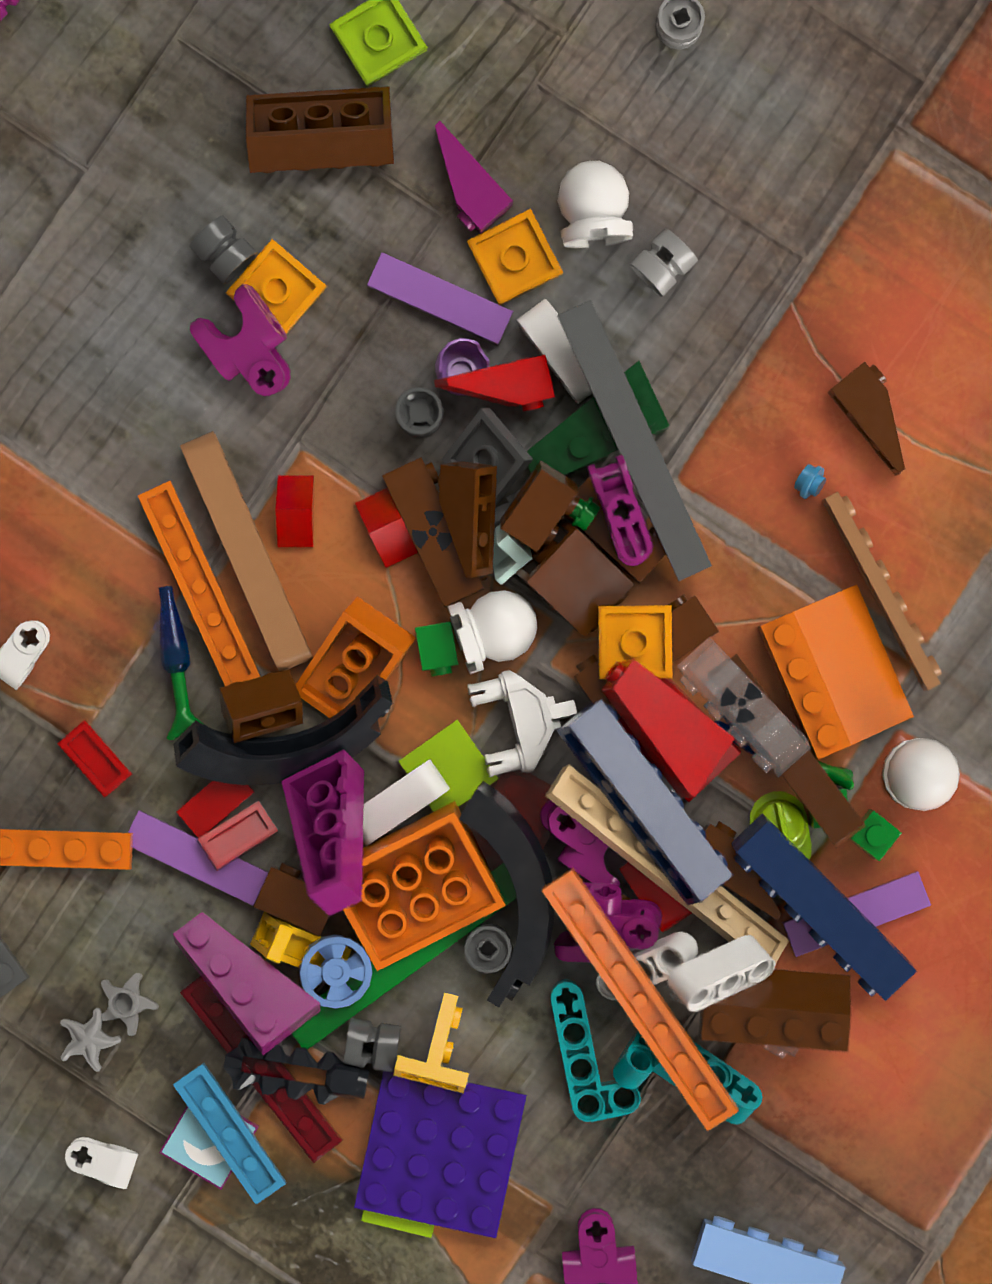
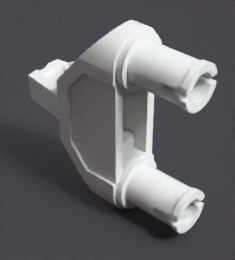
(532, 718)

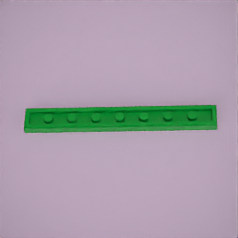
(385, 979)

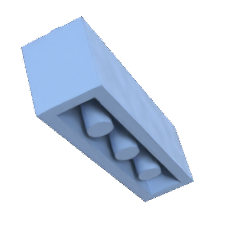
(760, 1260)

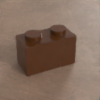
(540, 507)
(261, 705)
(287, 898)

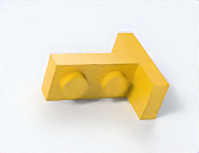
(286, 942)
(440, 1052)

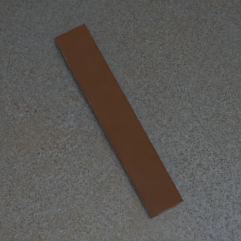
(818, 790)

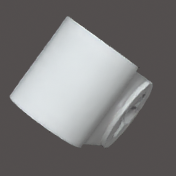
(19, 658)
(109, 1162)

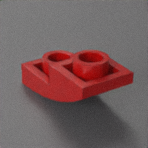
(646, 889)

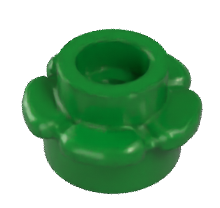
(584, 513)

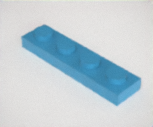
(229, 1133)

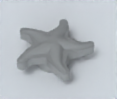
(126, 1002)
(88, 1039)

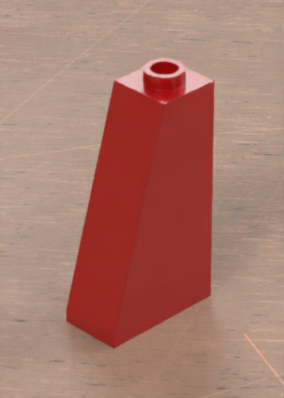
(669, 728)

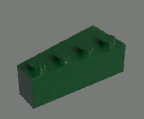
(585, 435)

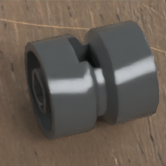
(226, 253)
(419, 412)
(488, 948)
(385, 1047)

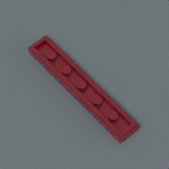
(299, 1116)

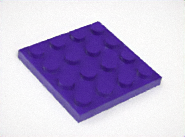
(441, 1154)

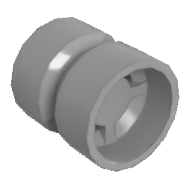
(680, 23)
(654, 271)

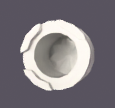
(593, 201)
(494, 628)
(921, 774)

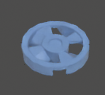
(335, 971)

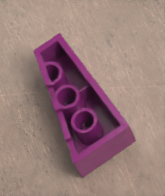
(328, 829)
(249, 987)

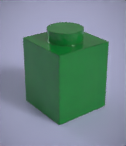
(437, 648)
(876, 836)

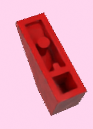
(509, 384)

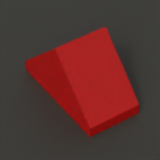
(295, 511)
(386, 528)

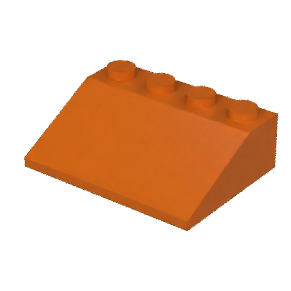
(835, 672)
(421, 887)

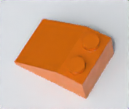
(351, 656)

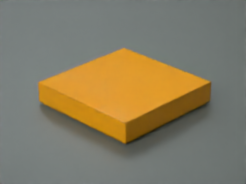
(514, 257)
(281, 283)
(636, 634)

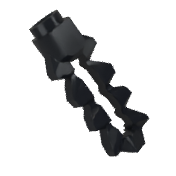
(340, 1079)

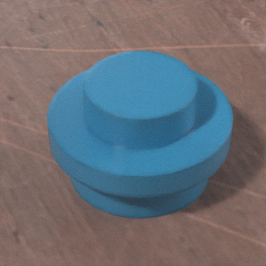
(810, 481)

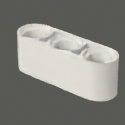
(548, 338)
(402, 800)
(659, 959)
(721, 973)

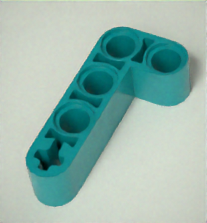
(584, 1049)
(638, 1053)

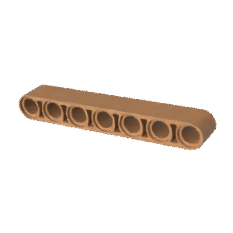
(246, 551)

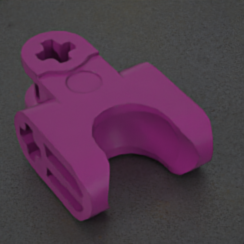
(251, 350)
(630, 534)
(582, 848)
(624, 917)
(598, 1256)

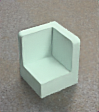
(508, 555)

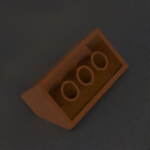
(319, 129)
(784, 1011)

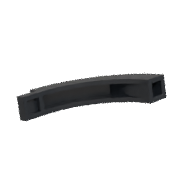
(273, 759)
(526, 862)

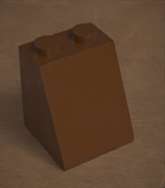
(574, 578)

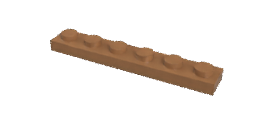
(890, 603)

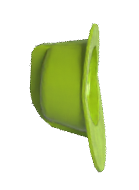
(787, 815)

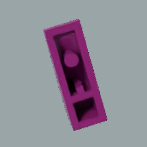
(474, 190)

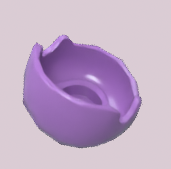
(460, 357)

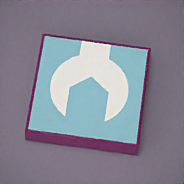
(195, 1151)

